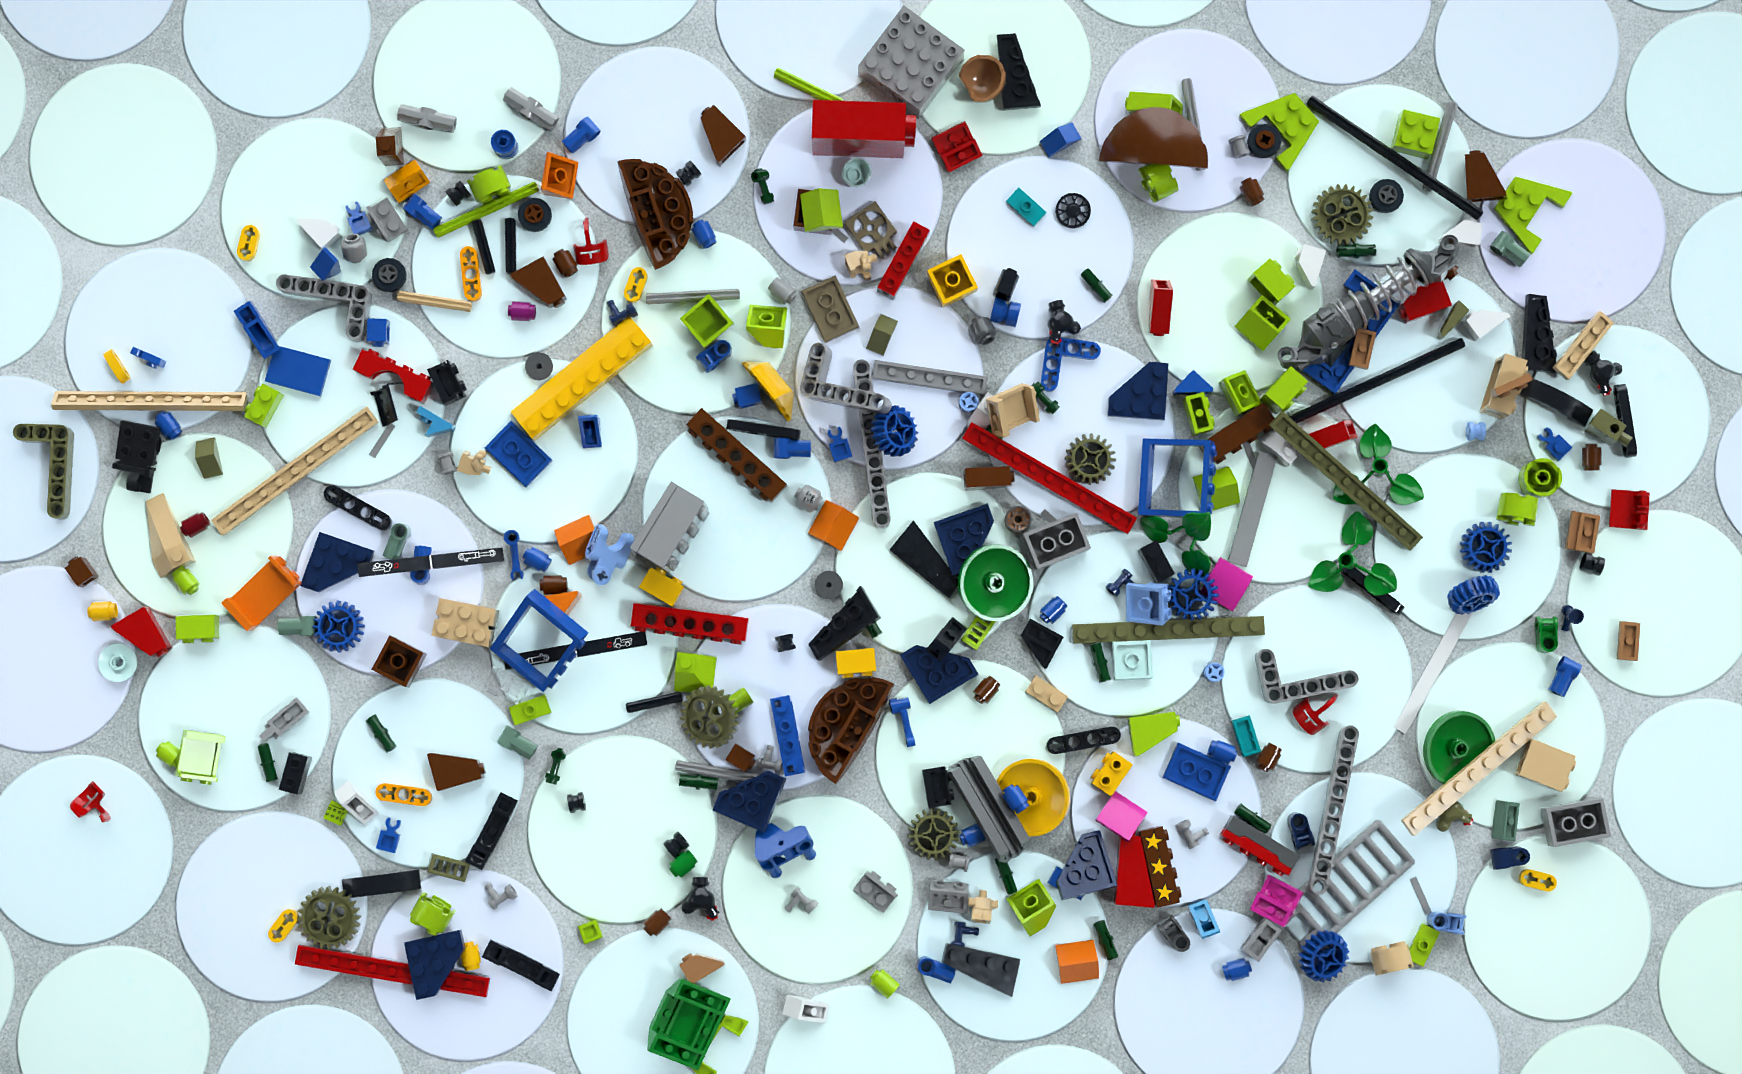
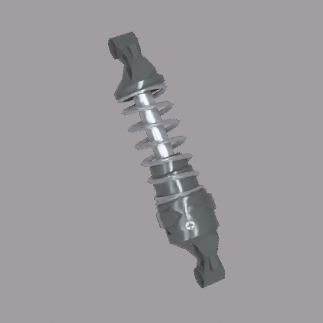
(1339, 321)

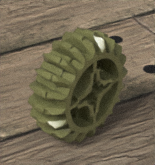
(1095, 466)
(935, 850)

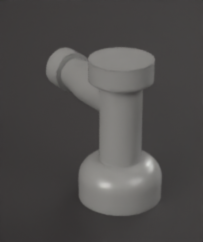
(766, 762)
(1192, 839)
(798, 897)
(497, 899)

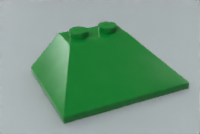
(686, 1023)

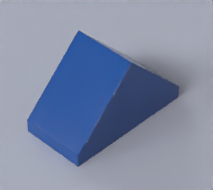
(1060, 139)
(325, 265)
(1193, 385)
(590, 431)

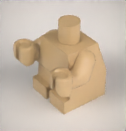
(859, 262)
(473, 464)
(982, 908)

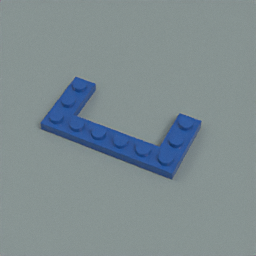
(1334, 376)

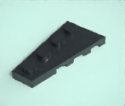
(1019, 89)
(1538, 336)
(923, 558)
(846, 624)
(987, 967)

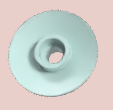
(108, 662)

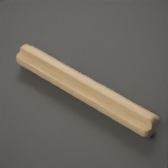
(434, 301)

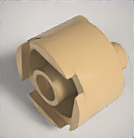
(1391, 959)

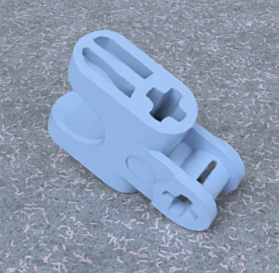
(605, 557)

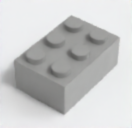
(1056, 541)
(1575, 822)

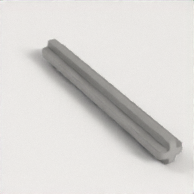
(1190, 104)
(1441, 141)
(692, 296)
(713, 771)

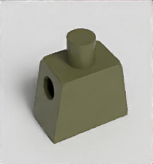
(1601, 426)

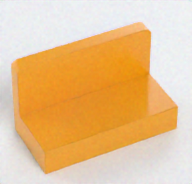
(406, 181)

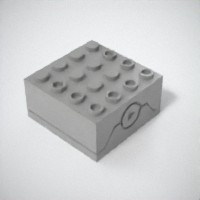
(911, 61)
(670, 527)

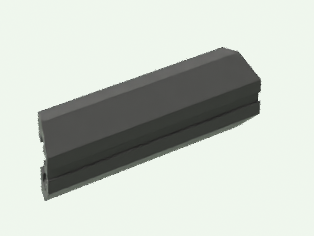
(989, 808)

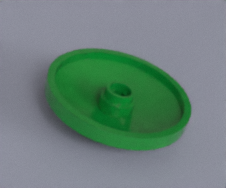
(995, 582)
(1454, 743)

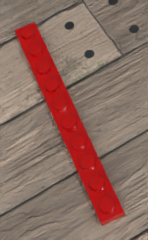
(1049, 478)
(384, 969)

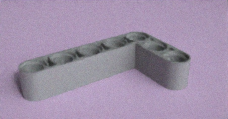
(333, 295)
(837, 391)
(1301, 685)

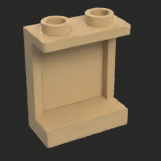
(1012, 409)
(1546, 765)

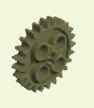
(1335, 199)
(709, 717)
(313, 912)

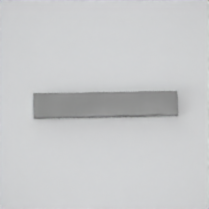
(929, 377)
(1252, 509)

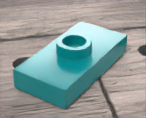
(1026, 206)
(1246, 736)

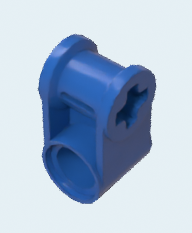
(714, 356)

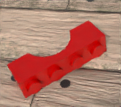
(415, 386)

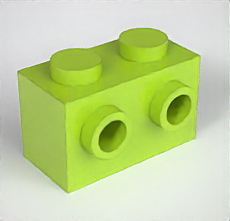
(263, 405)
(1198, 414)
(197, 627)

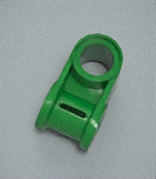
(1546, 629)

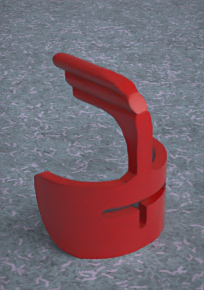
(597, 257)
(1301, 717)
(81, 800)

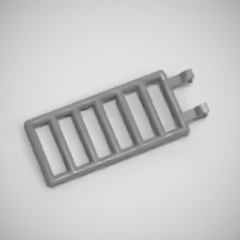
(1367, 898)

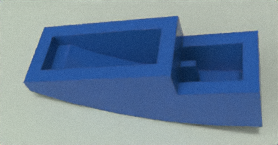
(257, 329)

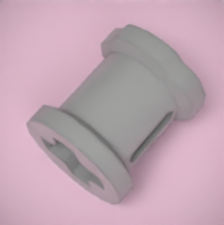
(1239, 146)
(447, 463)
(958, 862)

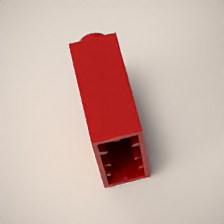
(861, 129)

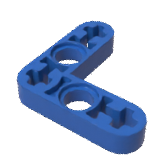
(1063, 351)

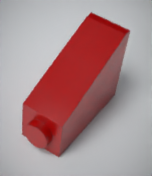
(1425, 302)
(1160, 307)
(1335, 434)
(144, 632)

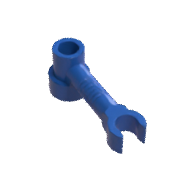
(514, 552)
(901, 706)

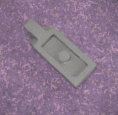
(284, 719)

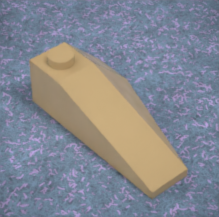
(167, 541)

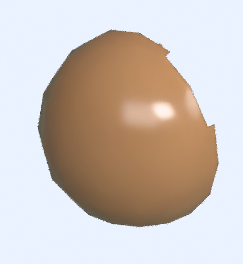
(983, 77)

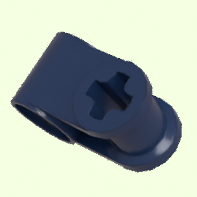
(1301, 834)
(1506, 857)

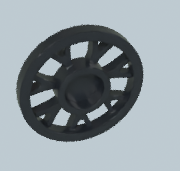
(1072, 210)

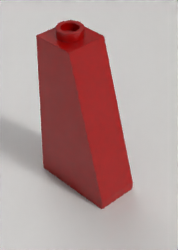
(1132, 875)

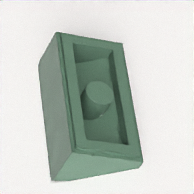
(1505, 820)

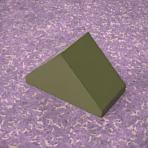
(881, 334)
(208, 458)

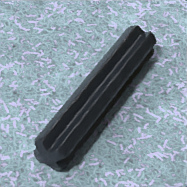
(510, 245)
(483, 247)
(654, 702)

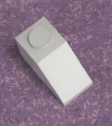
(321, 231)
(1467, 233)
(1309, 264)
(1483, 321)
(981, 416)
(1279, 447)
(356, 802)
(805, 1009)

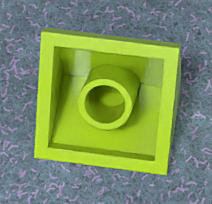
(821, 210)
(1240, 392)
(1225, 488)

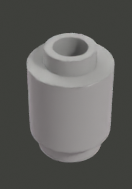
(782, 291)

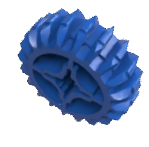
(897, 442)
(1481, 542)
(1184, 591)
(1473, 594)
(345, 621)
(1323, 956)

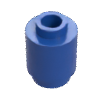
(704, 234)
(169, 426)
(536, 559)
(1053, 610)
(1222, 751)
(1015, 798)
(972, 836)
(1237, 969)

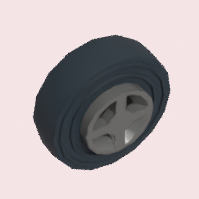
(1392, 192)
(384, 270)

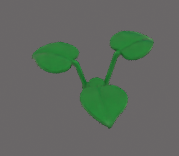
(1378, 444)
(1195, 525)
(1327, 576)

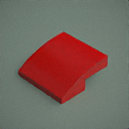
(956, 146)

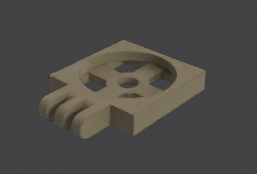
(881, 243)

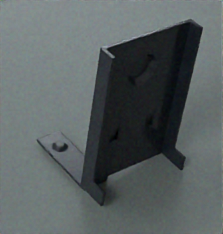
(385, 404)

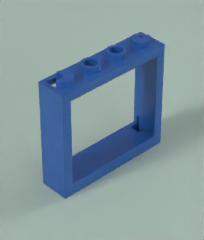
(1146, 476)
(555, 616)
(787, 735)

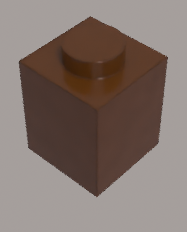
(81, 571)
(741, 758)

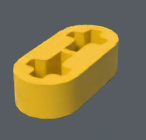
(244, 241)
(639, 287)
(116, 366)
(1536, 884)
(280, 923)

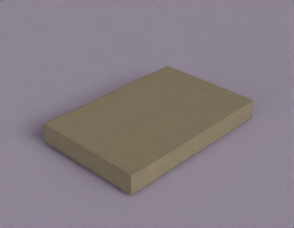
(830, 309)

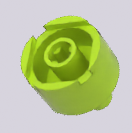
(1158, 181)
(489, 184)
(1544, 469)
(1517, 509)
(432, 914)

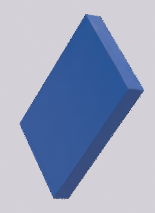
(298, 371)
(518, 454)
(1196, 771)

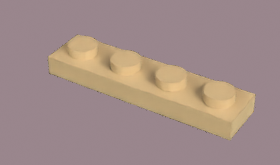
(1583, 345)

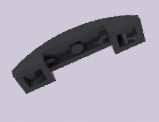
(1558, 401)
(491, 831)
(382, 883)
(521, 964)

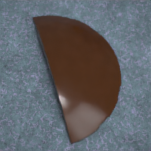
(1155, 138)
(658, 209)
(844, 723)

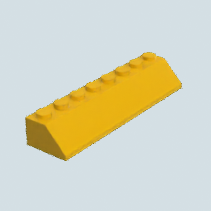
(581, 378)

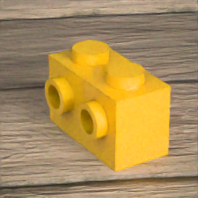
(661, 586)
(856, 661)
(1111, 773)

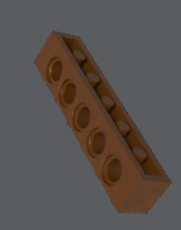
(702, 420)

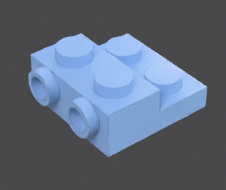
(1148, 603)

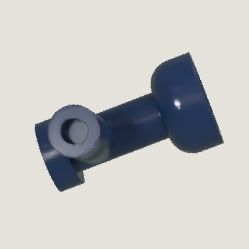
(618, 316)
(1124, 578)
(1572, 615)
(962, 929)

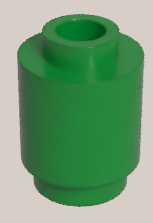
(683, 864)

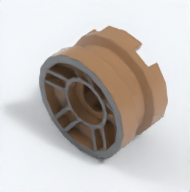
(1025, 517)

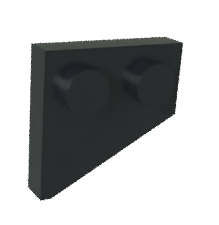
(1041, 641)

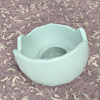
(856, 172)

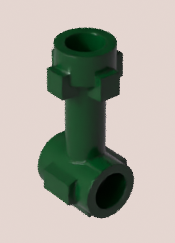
(761, 175)
(1051, 406)
(557, 756)

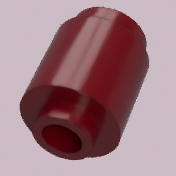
(195, 524)

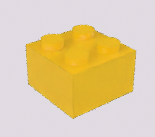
(952, 280)

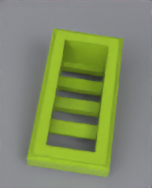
(969, 642)

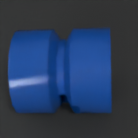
(504, 144)
(1005, 312)

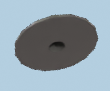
(539, 366)
(828, 584)

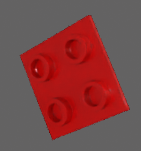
(1629, 509)

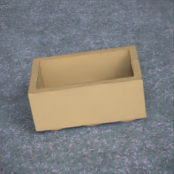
(1505, 370)
(465, 622)

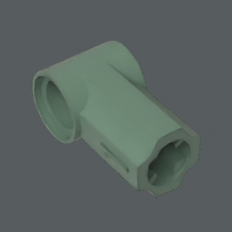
(1505, 246)
(395, 543)
(297, 626)
(515, 741)

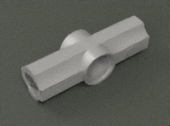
(530, 108)
(427, 118)

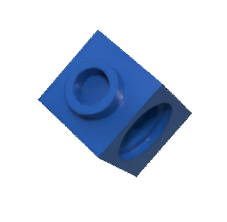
(378, 332)
(747, 396)

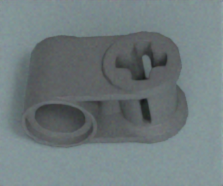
(1173, 933)

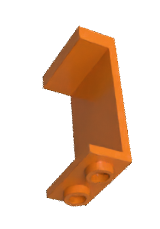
(262, 593)

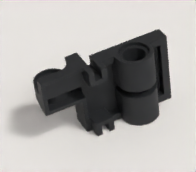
(137, 452)

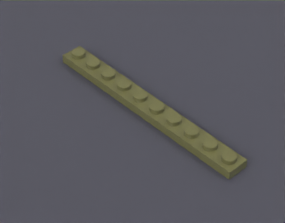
(1346, 480)
(1170, 630)

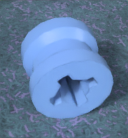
(970, 399)
(1475, 431)
(1214, 674)

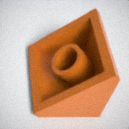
(559, 176)
(833, 525)
(574, 538)
(565, 601)
(1077, 961)

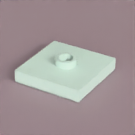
(1132, 660)

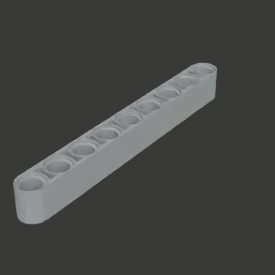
(872, 453)
(1327, 817)

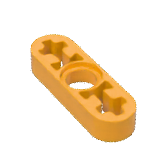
(474, 259)
(390, 787)

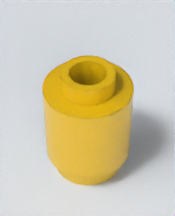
(102, 611)
(471, 956)

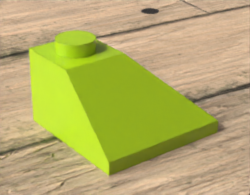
(767, 324)
(694, 671)
(1032, 906)

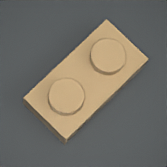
(1046, 693)

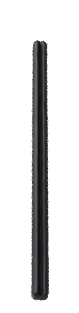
(1394, 157)
(1378, 380)

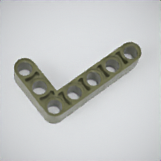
(66, 462)

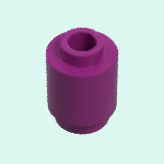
(522, 311)

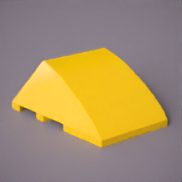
(773, 385)

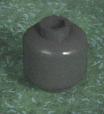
(982, 330)

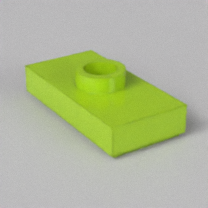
(530, 710)
(1423, 944)

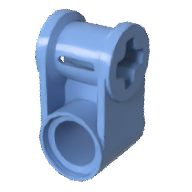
(1449, 922)

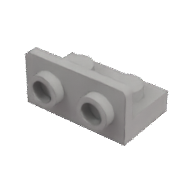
(387, 219)
(875, 891)
(948, 896)

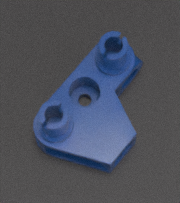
(776, 842)

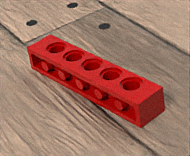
(641, 611)

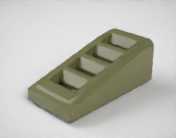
(1455, 315)
(430, 868)

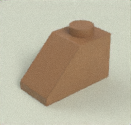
(699, 966)

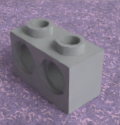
(1260, 939)

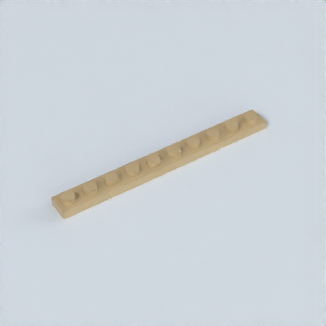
(149, 401)
(295, 471)
(1478, 768)

